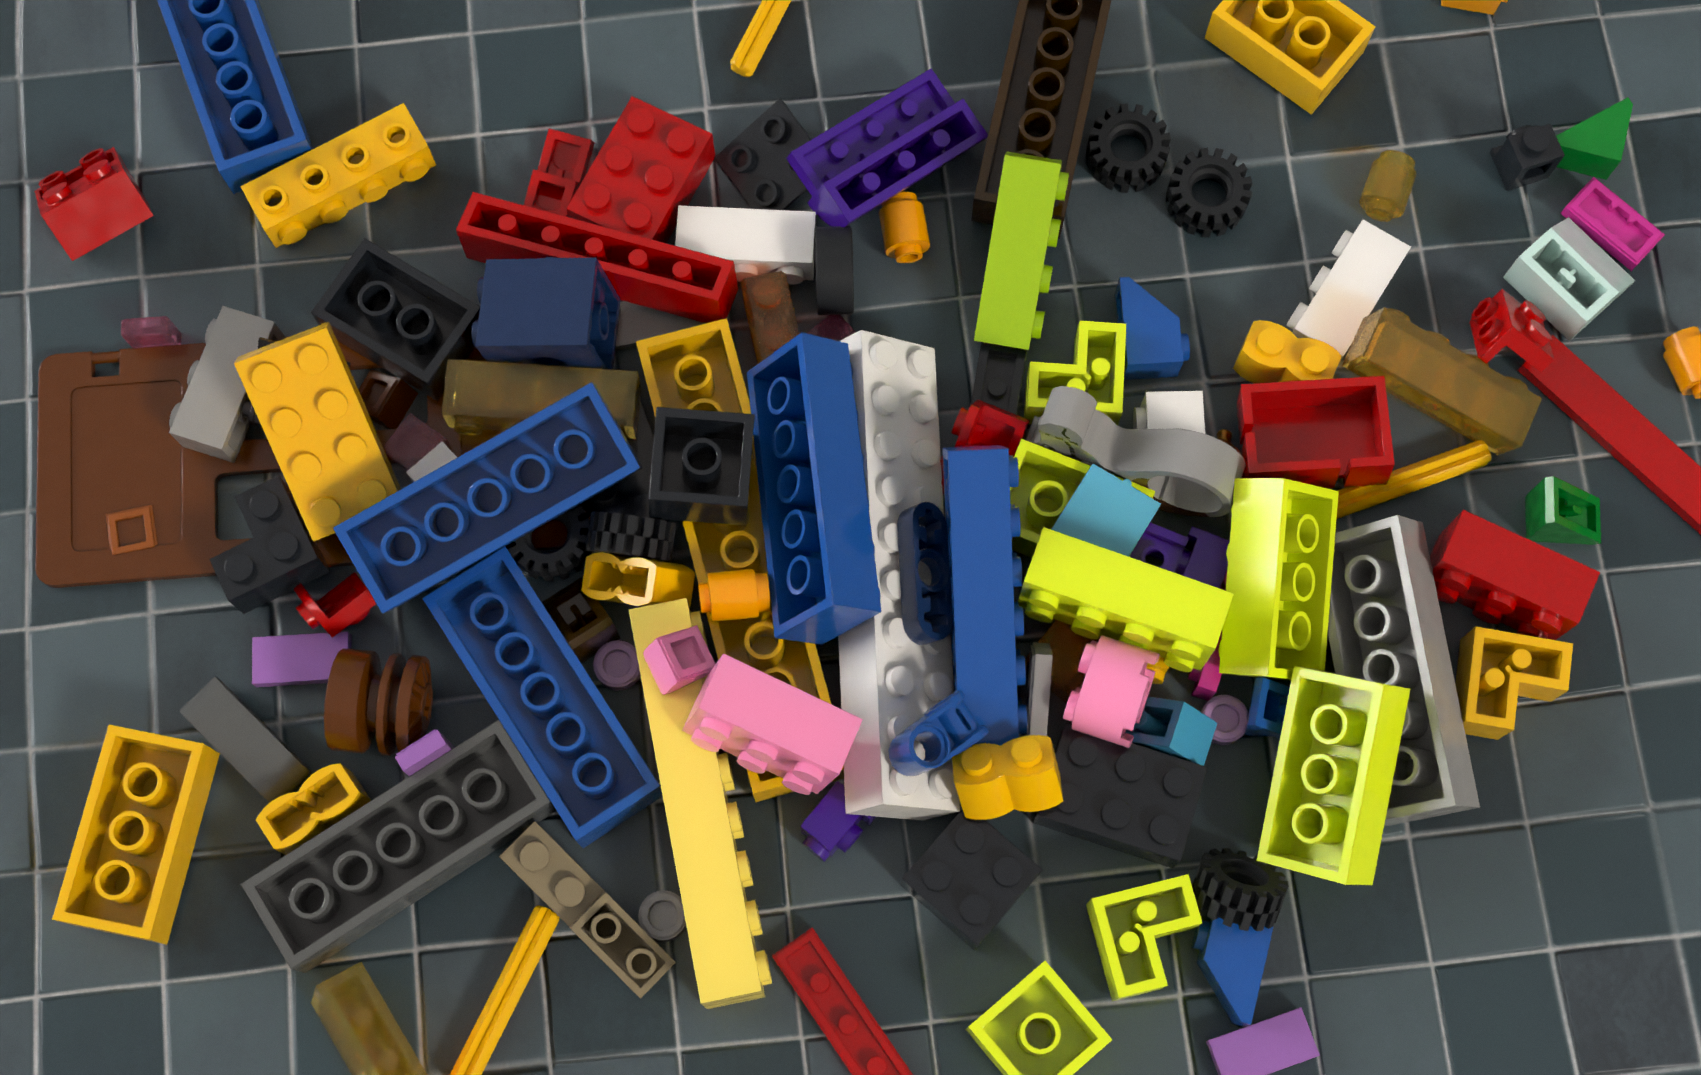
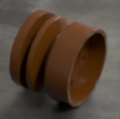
(370, 701)

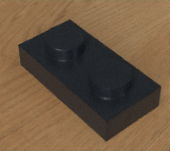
(999, 376)

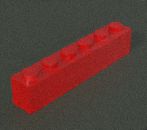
(637, 267)

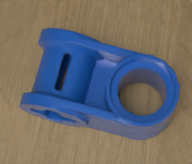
(942, 731)

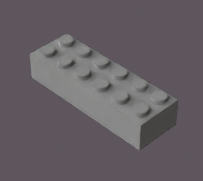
(1392, 632)

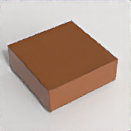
(149, 523)

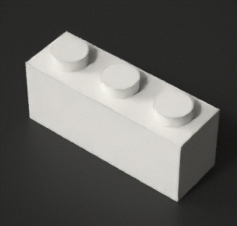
(752, 238)
(1349, 288)

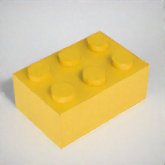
(1292, 43)

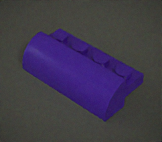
(884, 149)

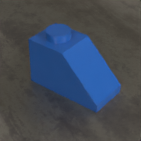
(1152, 334)
(1232, 965)

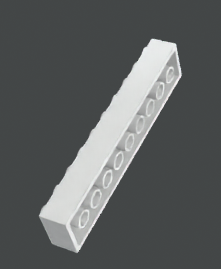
(881, 670)

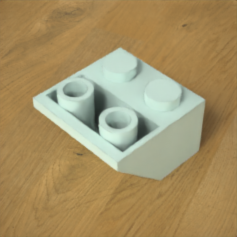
(1568, 277)

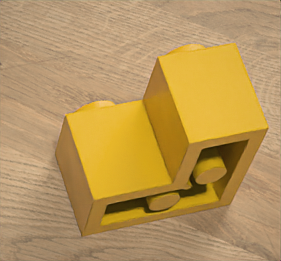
(1500, 667)

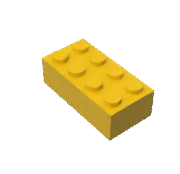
(317, 427)
(137, 834)

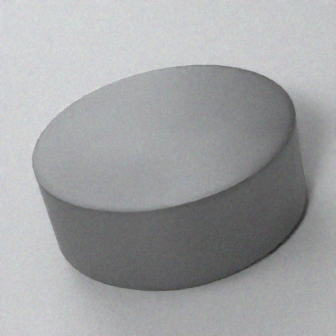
(662, 916)

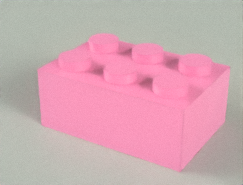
(771, 726)

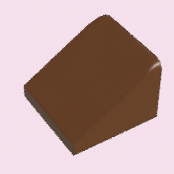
(386, 398)

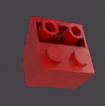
(91, 202)

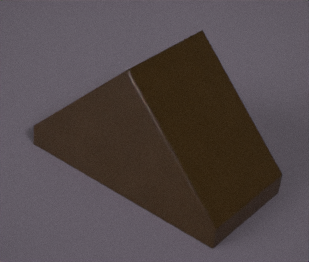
(581, 620)

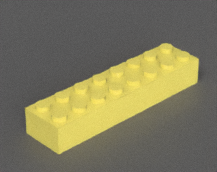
(702, 829)

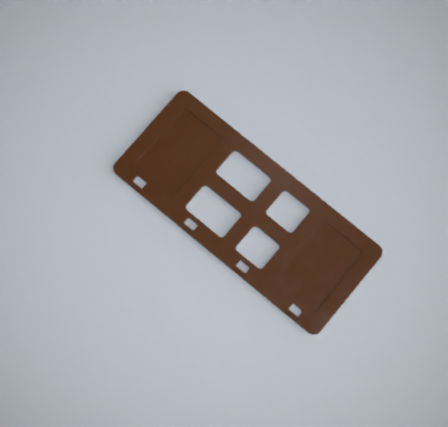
(111, 451)

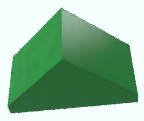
(1597, 142)
(1562, 514)

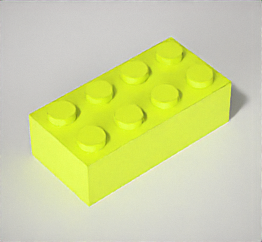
(1279, 577)
(1124, 600)
(1333, 776)

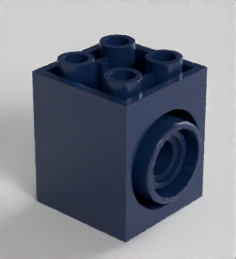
(547, 313)

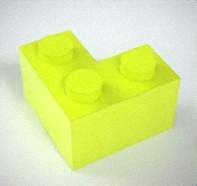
(1095, 369)
(1127, 929)

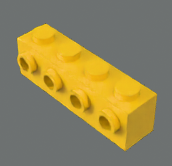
(339, 176)

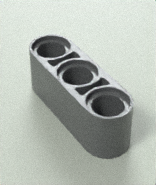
(245, 740)

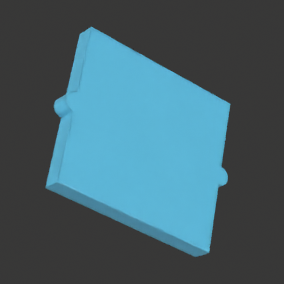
(1107, 512)

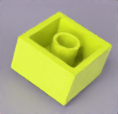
(1039, 1028)

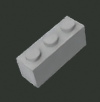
(212, 407)

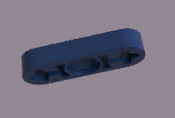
(934, 540)

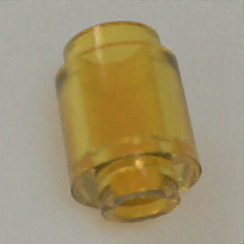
(1388, 186)

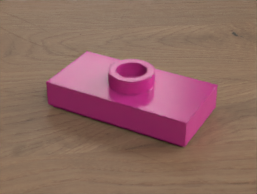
(1612, 223)

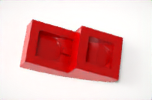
(559, 172)

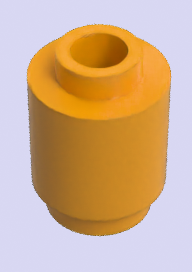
(904, 228)
(1684, 360)
(734, 595)

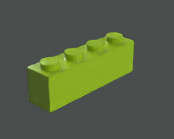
(1018, 250)

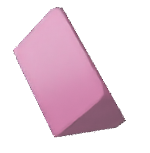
(678, 659)

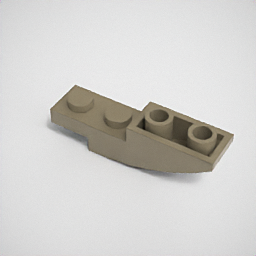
(587, 909)

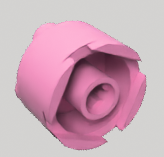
(1112, 690)

